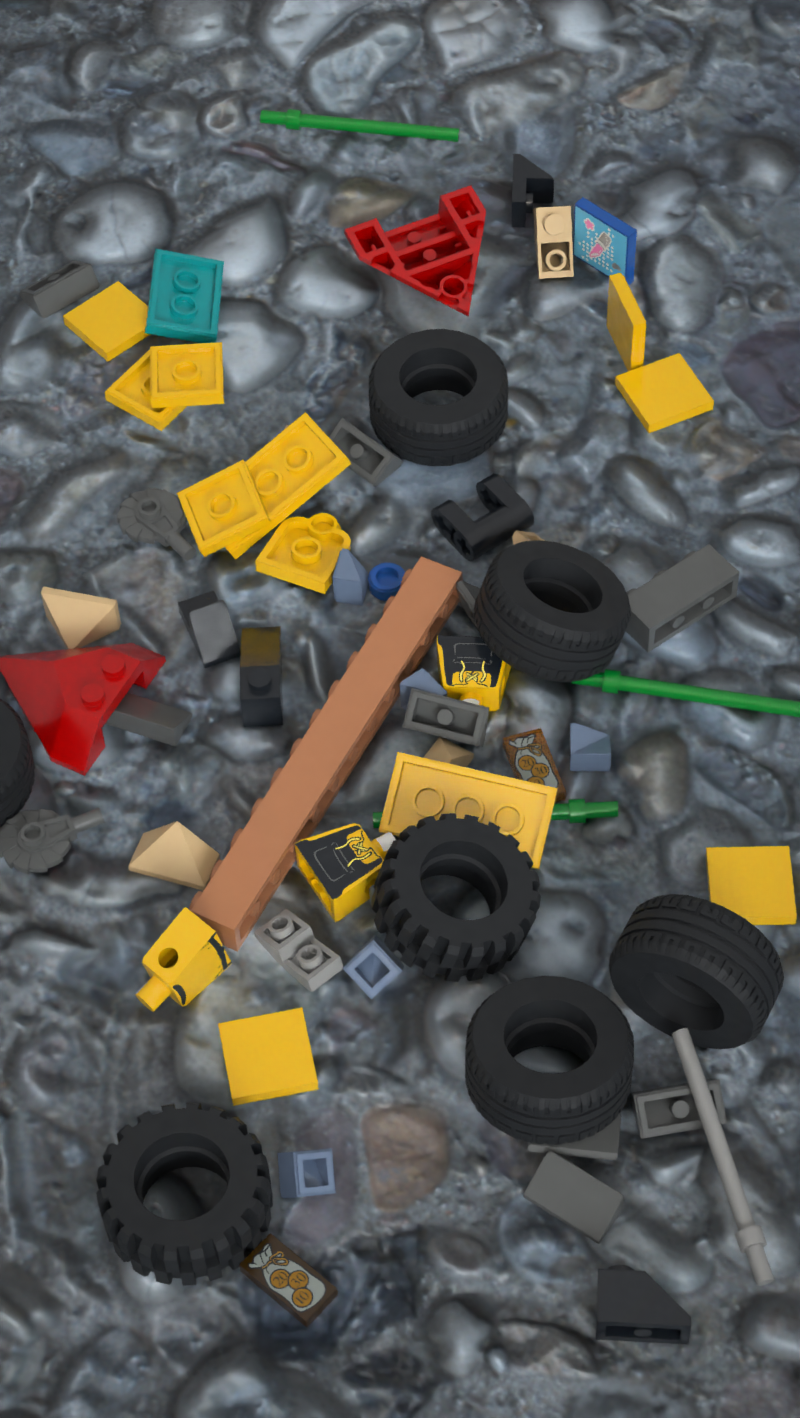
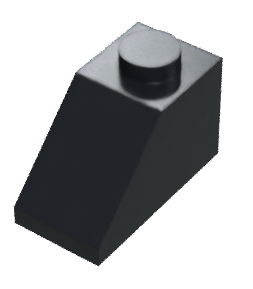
(637, 1309)

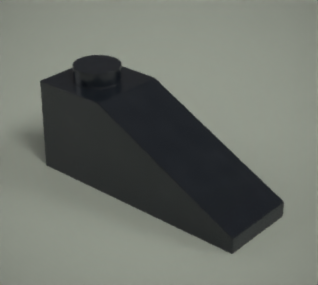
(261, 676)

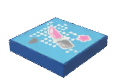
(603, 240)

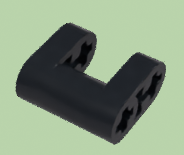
(477, 537)

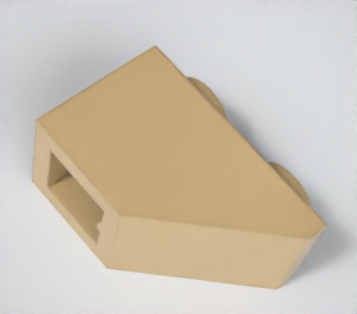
(553, 241)

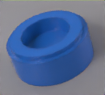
(385, 580)

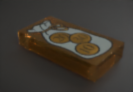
(532, 760)

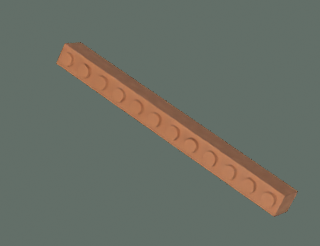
(327, 753)

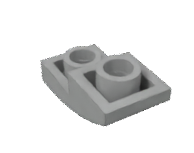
(298, 951)

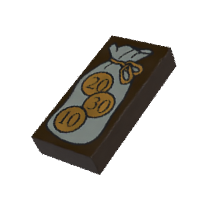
(288, 1280)

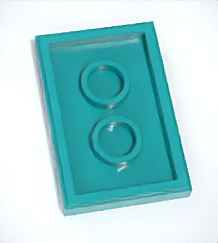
(184, 297)

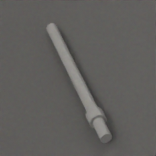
(749, 1236)

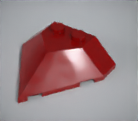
(431, 253)
(74, 693)

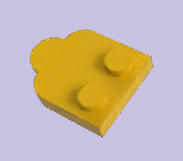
(304, 551)

